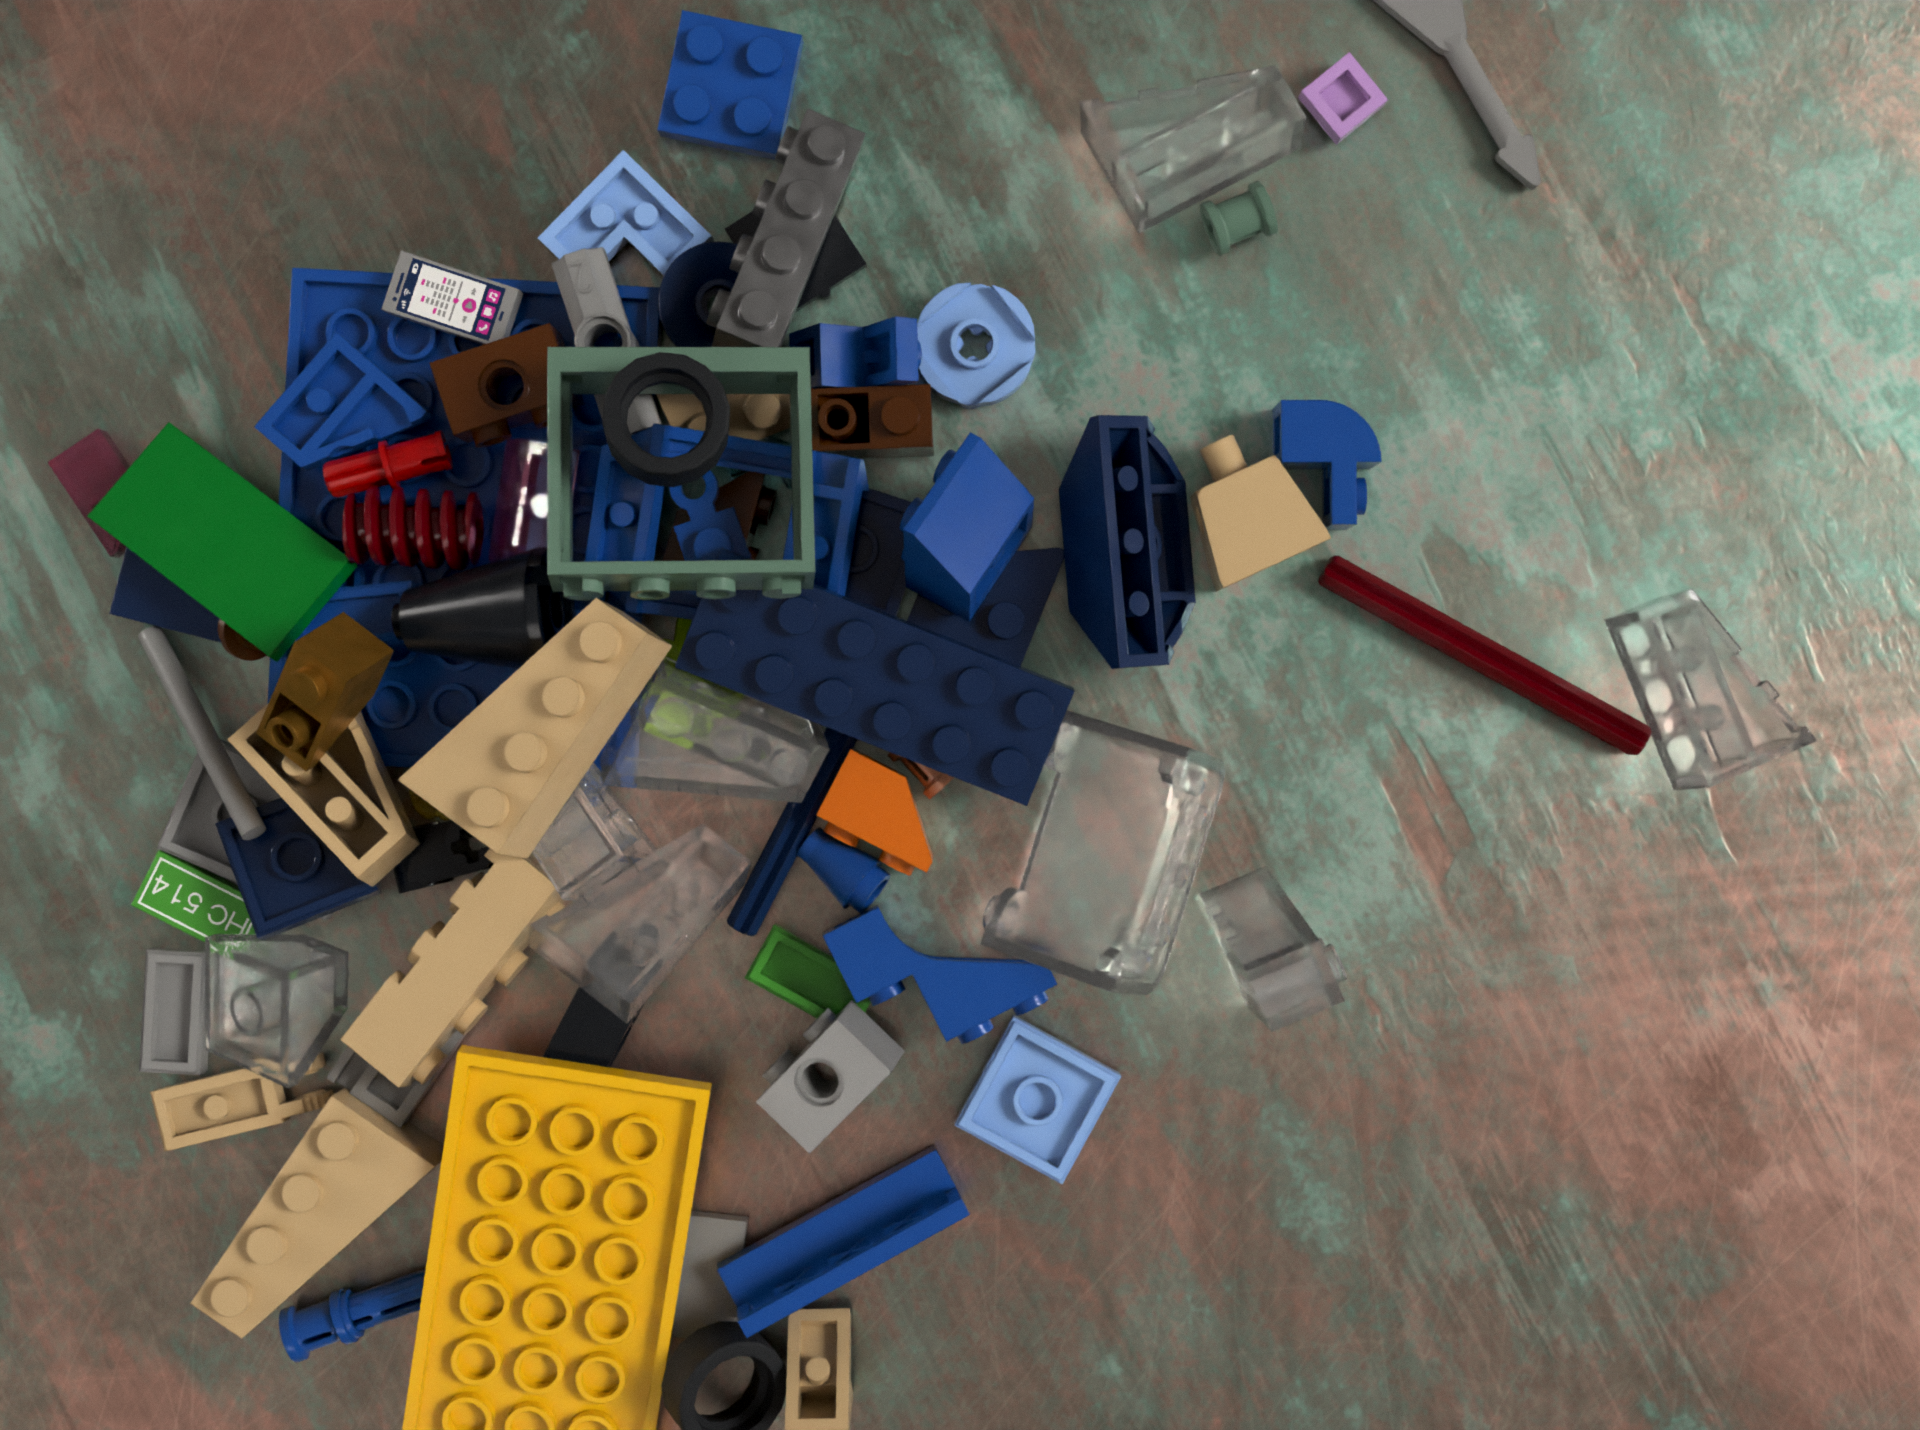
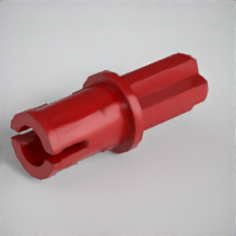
(387, 464)

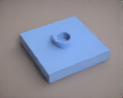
(1037, 1099)

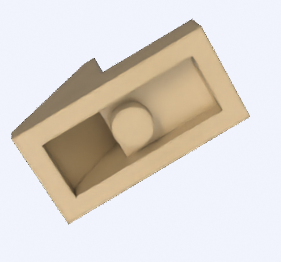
(819, 1370)

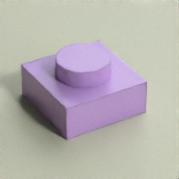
(1342, 98)

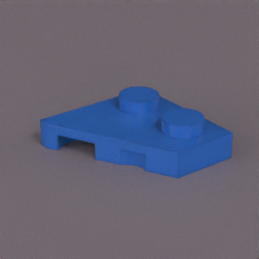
(338, 407)

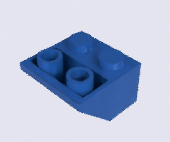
(965, 528)

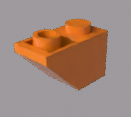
(878, 807)

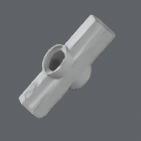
(597, 309)

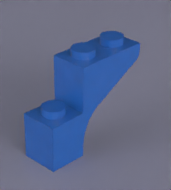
(958, 990)

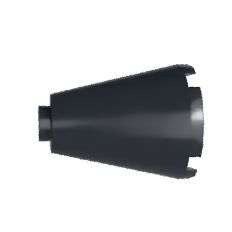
(485, 613)

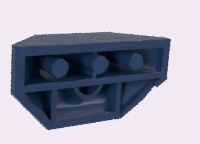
(1127, 542)

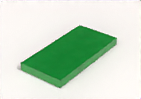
(222, 541)

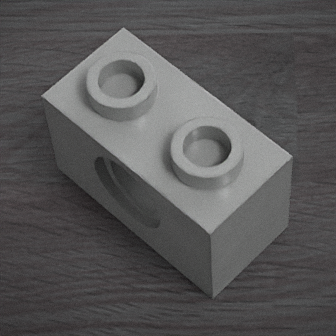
(808, 1103)

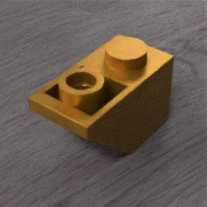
(323, 689)

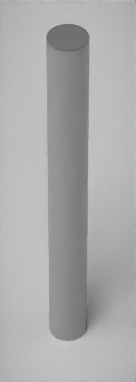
(202, 733)

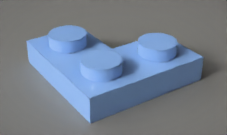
(624, 208)

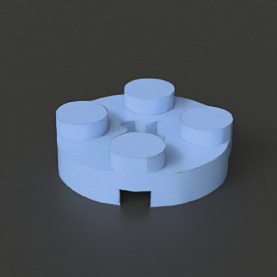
(979, 310)

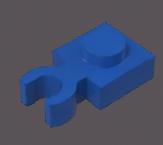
(708, 529)

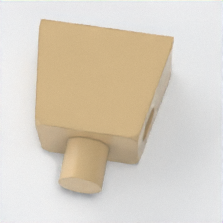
(1250, 515)

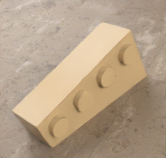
(540, 731)
(322, 1199)

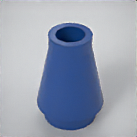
(846, 871)

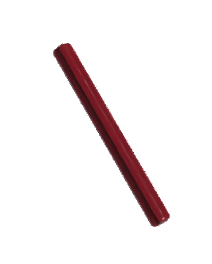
(1484, 655)

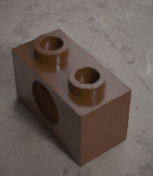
(471, 382)

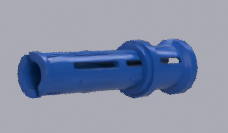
(348, 1315)

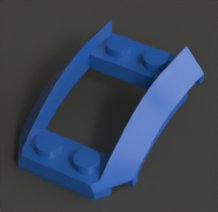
(629, 510)

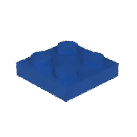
(730, 85)

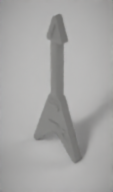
(1444, 29)

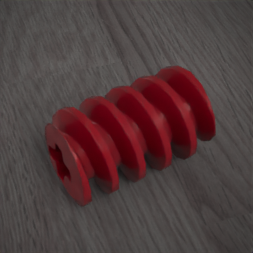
(413, 531)

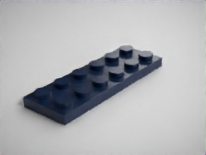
(882, 683)

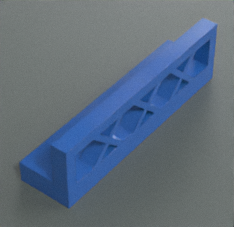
(841, 1240)

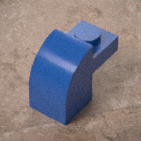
(862, 356)
(1329, 439)

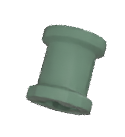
(1238, 218)

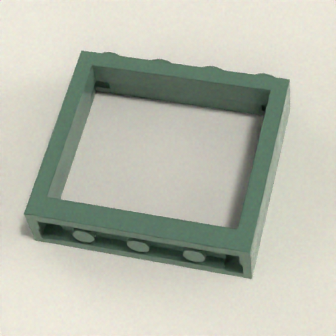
(740, 372)

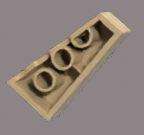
(453, 970)

